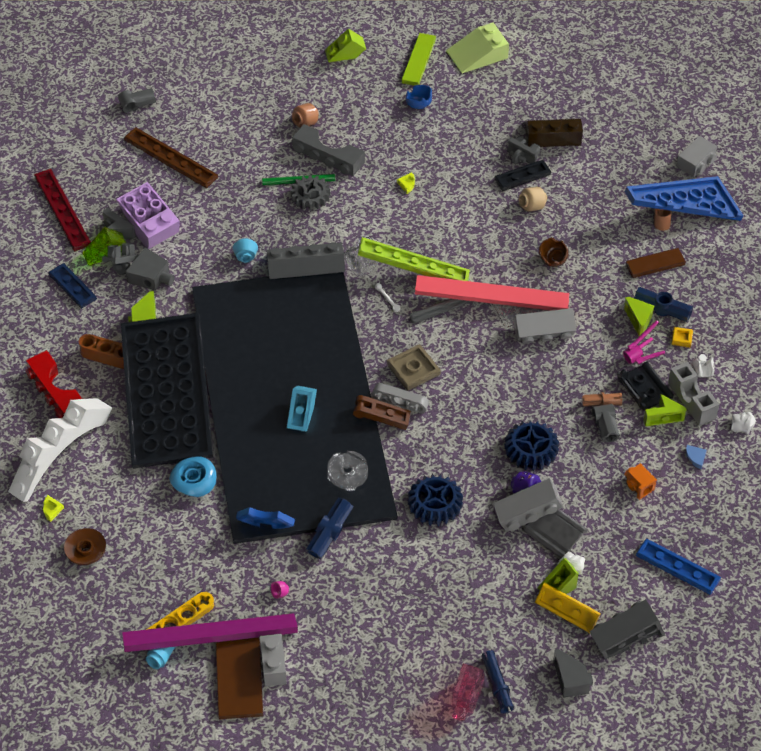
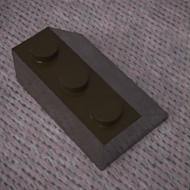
(554, 132)

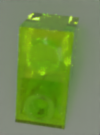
(99, 245)

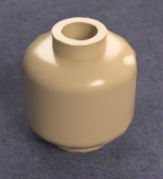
(532, 199)

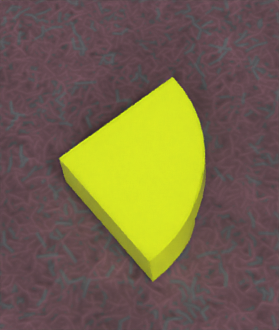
(407, 182)
(51, 508)

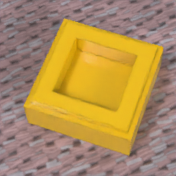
(682, 337)

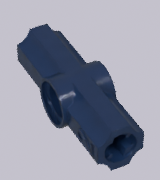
(665, 304)
(329, 528)

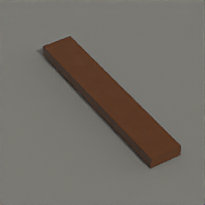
(171, 157)

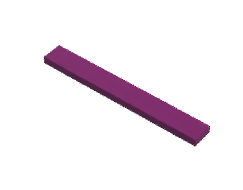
(209, 632)

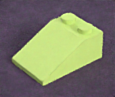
(479, 48)

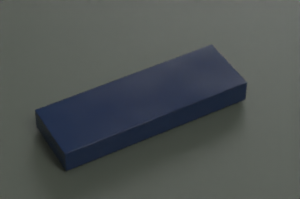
(72, 285)

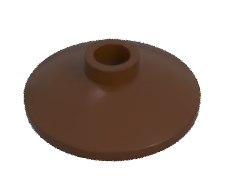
(84, 539)

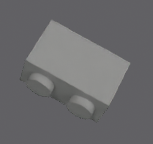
(697, 156)
(273, 660)

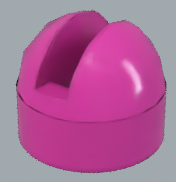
(279, 586)

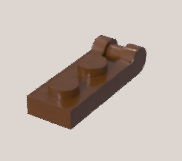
(381, 412)

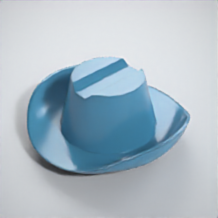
(193, 476)

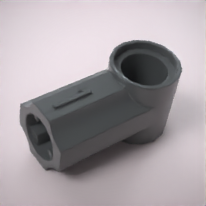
(131, 101)
(605, 419)

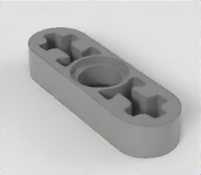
(410, 400)

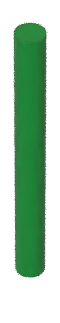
(292, 180)

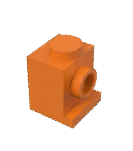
(640, 480)

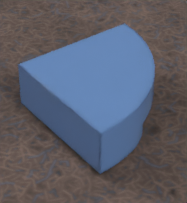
(696, 455)

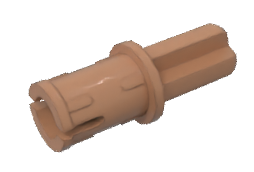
(602, 399)

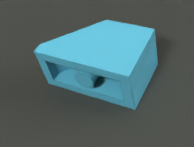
(301, 408)

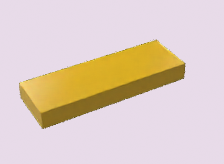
(567, 607)

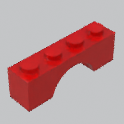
(44, 370)

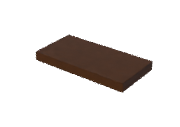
(239, 678)

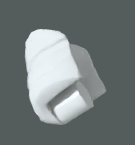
(702, 367)
(743, 422)
(575, 560)

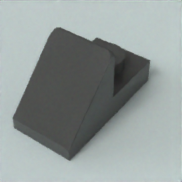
(117, 223)

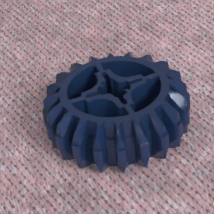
(520, 449)
(435, 506)

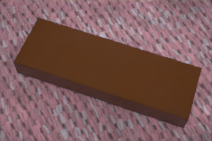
(655, 262)

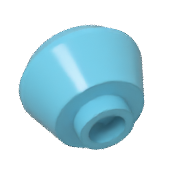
(245, 249)

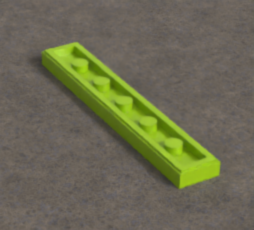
(410, 261)

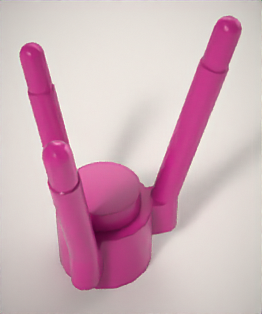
(634, 352)

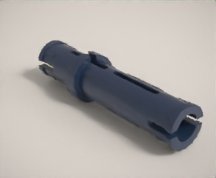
(500, 689)

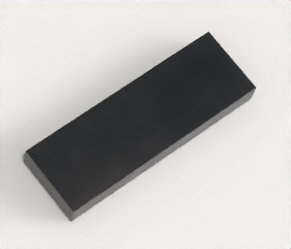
(522, 175)

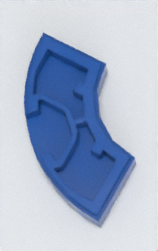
(255, 517)

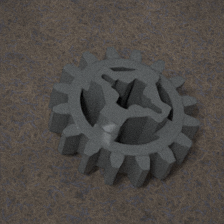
(310, 192)

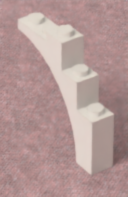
(58, 434)

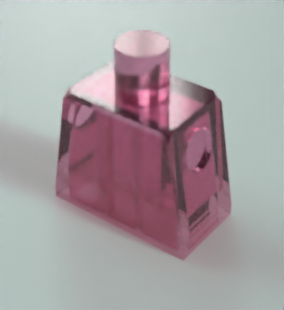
(467, 691)

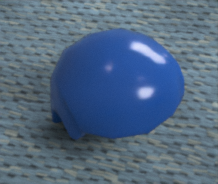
(419, 97)

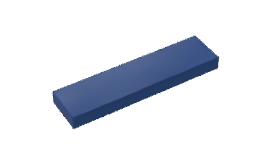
(678, 566)

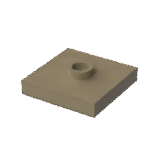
(413, 367)

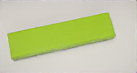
(418, 59)

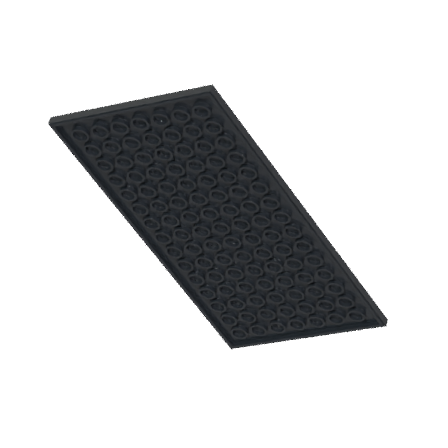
(256, 348)

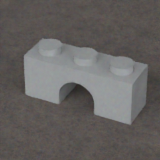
(700, 405)

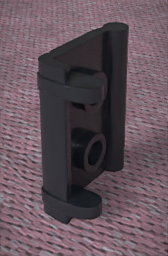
(644, 385)

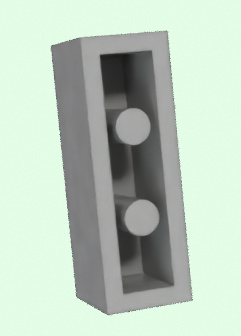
(545, 325)
(528, 505)

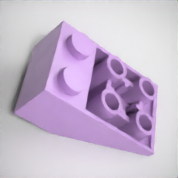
(149, 215)

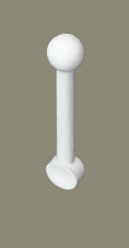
(396, 308)

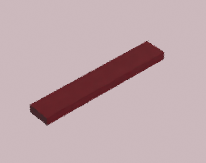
(62, 209)

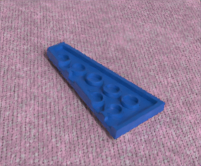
(691, 196)

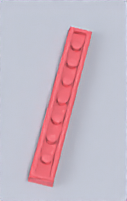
(491, 293)

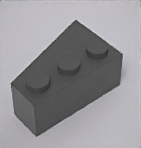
(626, 629)

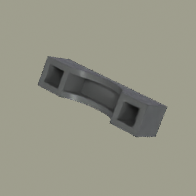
(346, 159)

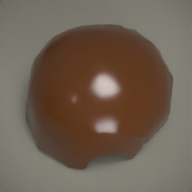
(553, 248)

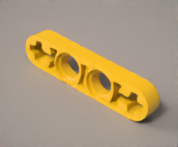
(176, 618)

